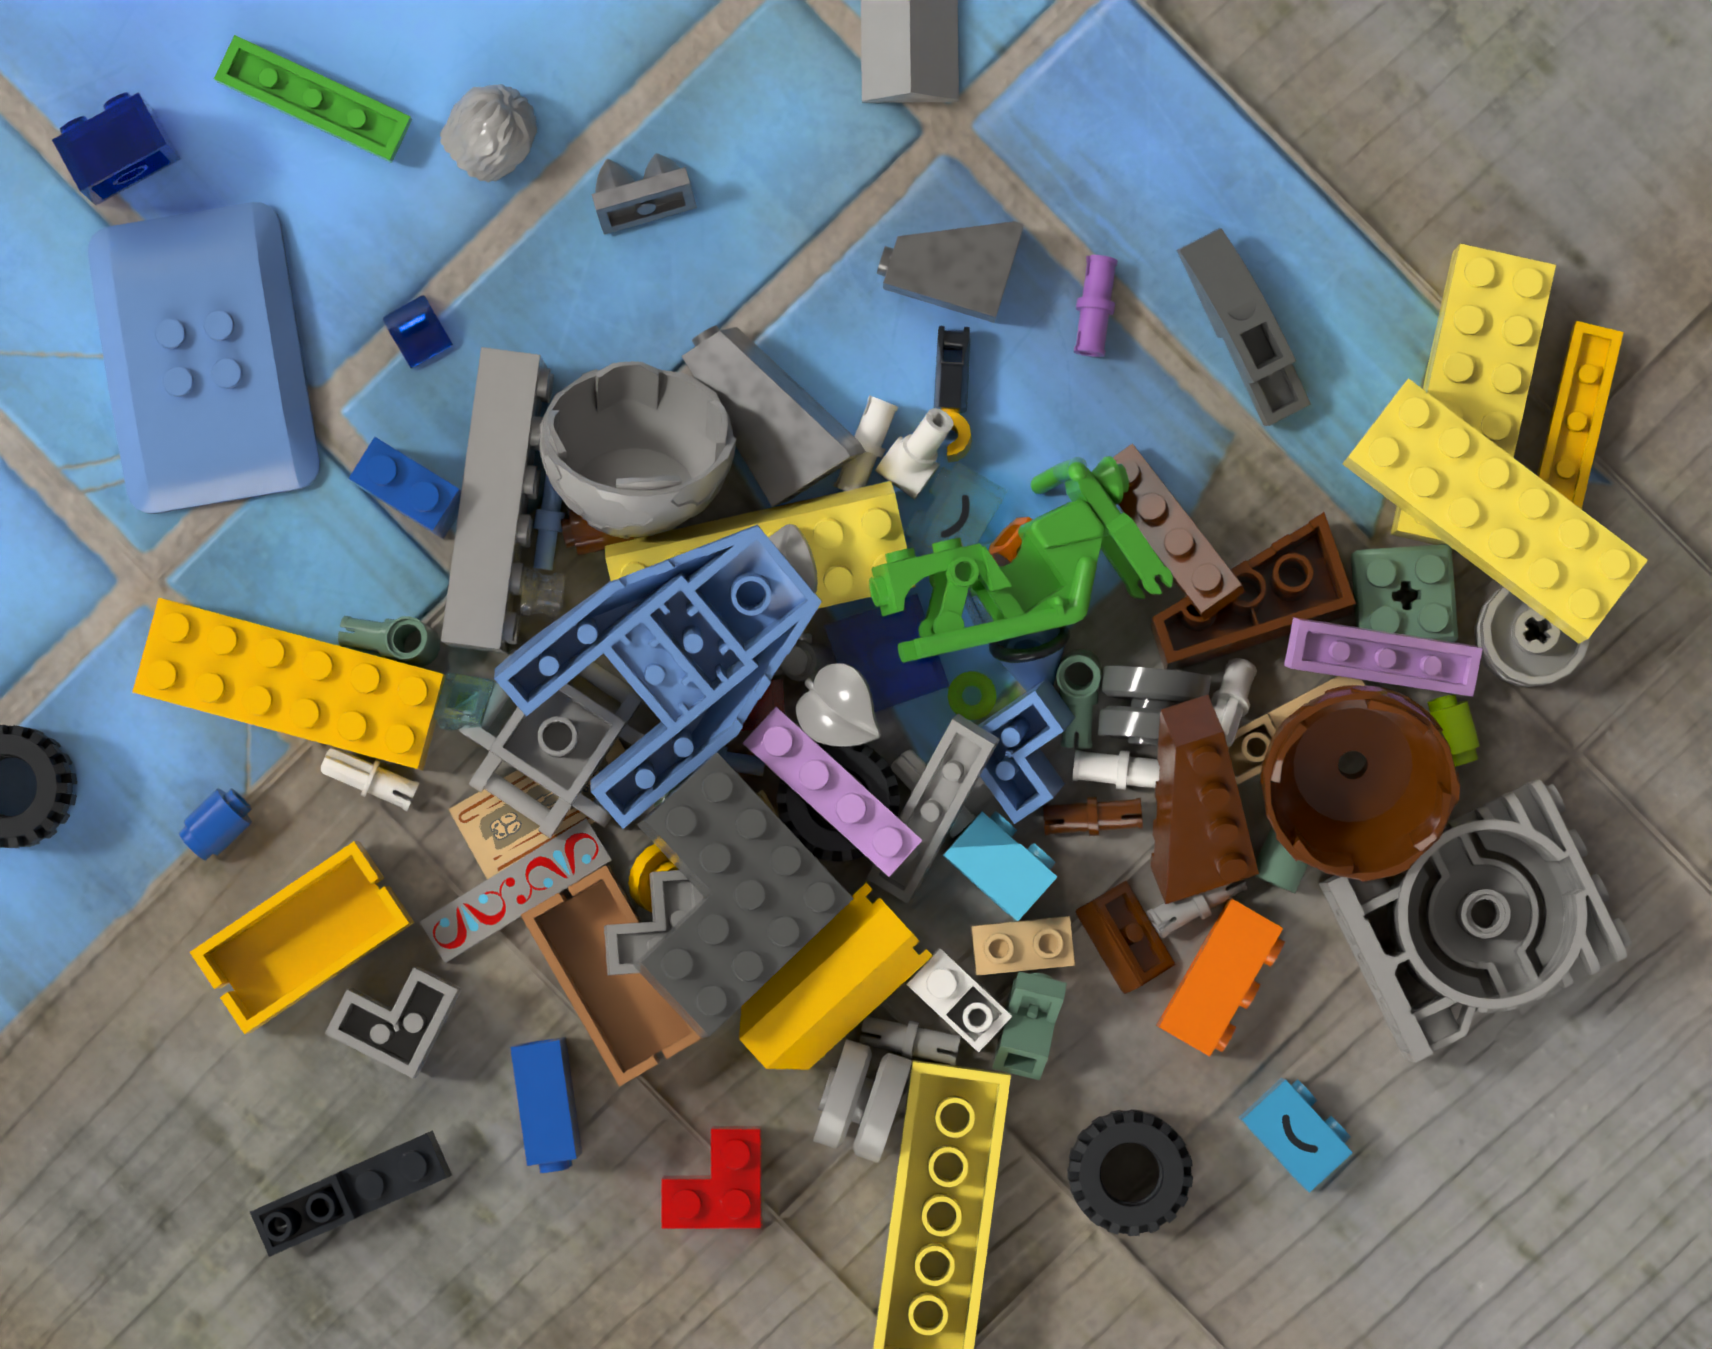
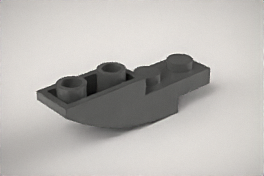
(1246, 325)

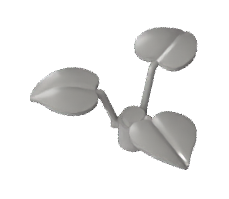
(839, 699)

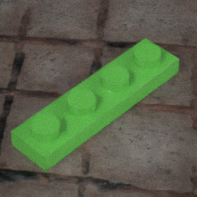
(313, 99)

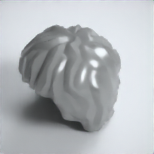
(489, 131)

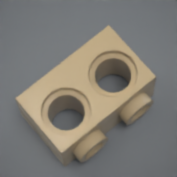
(1022, 945)

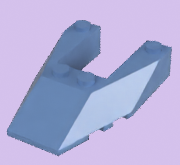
(692, 642)

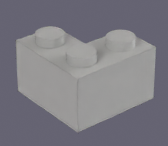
(399, 1034)

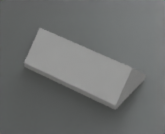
(909, 51)

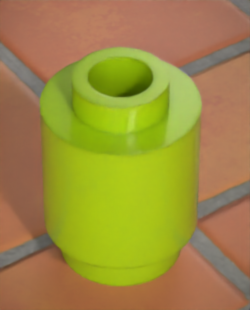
(1457, 727)

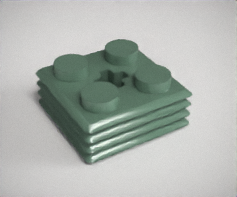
(1425, 571)

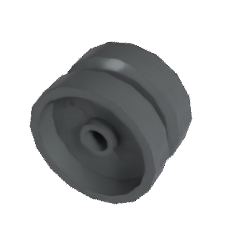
(1150, 692)

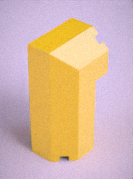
(830, 985)

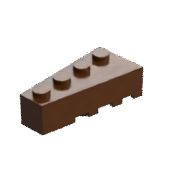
(1288, 580)
(1199, 810)

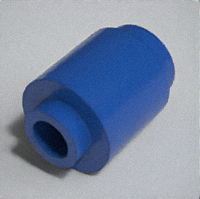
(216, 823)

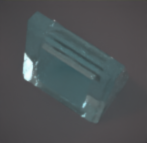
(463, 701)

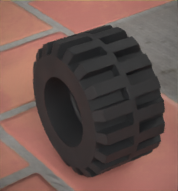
(53, 786)
(827, 842)
(1139, 1215)

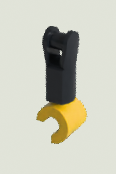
(952, 388)

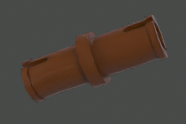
(1093, 816)

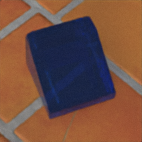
(417, 331)

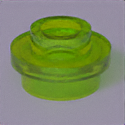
(977, 680)

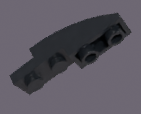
(350, 1193)

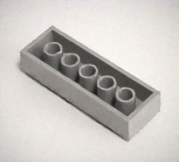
(495, 501)

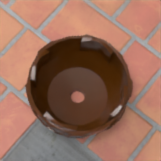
(1367, 820)

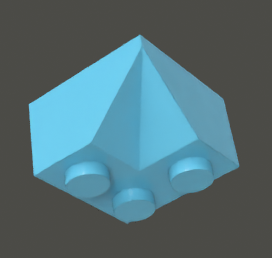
(1001, 866)

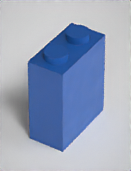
(407, 487)
(546, 1104)

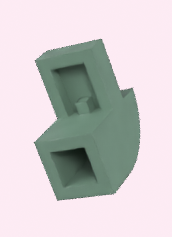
(1027, 1036)

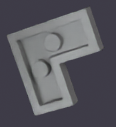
(671, 900)

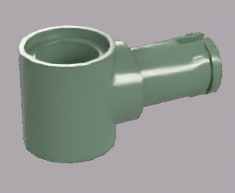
(389, 638)
(1079, 697)

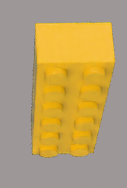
(289, 683)

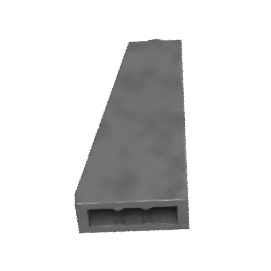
(775, 422)

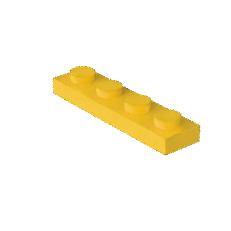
(1579, 409)

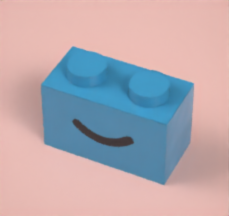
(1297, 1133)

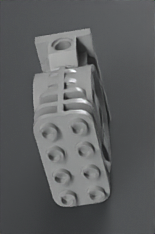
(1574, 939)

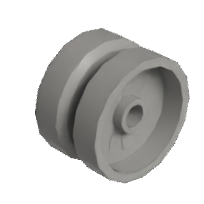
(1511, 656)
(861, 1100)

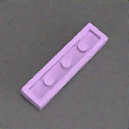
(1383, 657)
(832, 791)

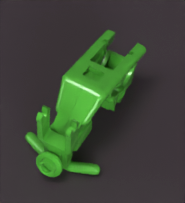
(1045, 582)

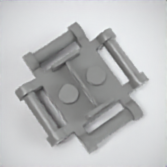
(555, 747)

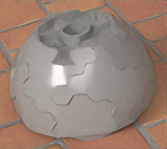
(636, 448)

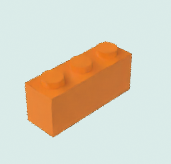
(1221, 978)

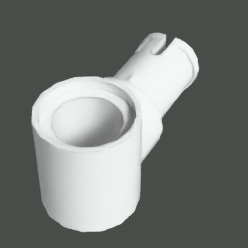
(913, 458)

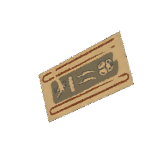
(502, 834)

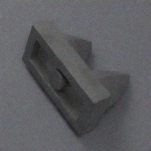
(627, 202)

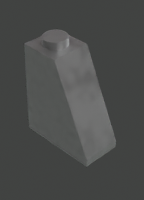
(954, 267)

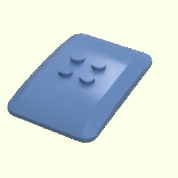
(203, 358)

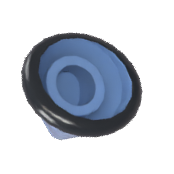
(1032, 656)

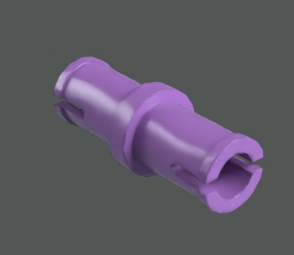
(1095, 306)

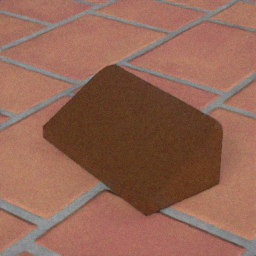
(1125, 937)

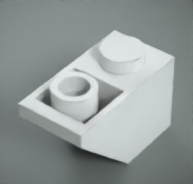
(959, 1000)

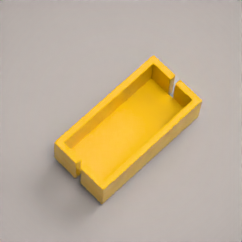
(302, 937)

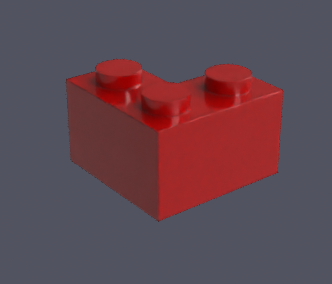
(726, 1197)

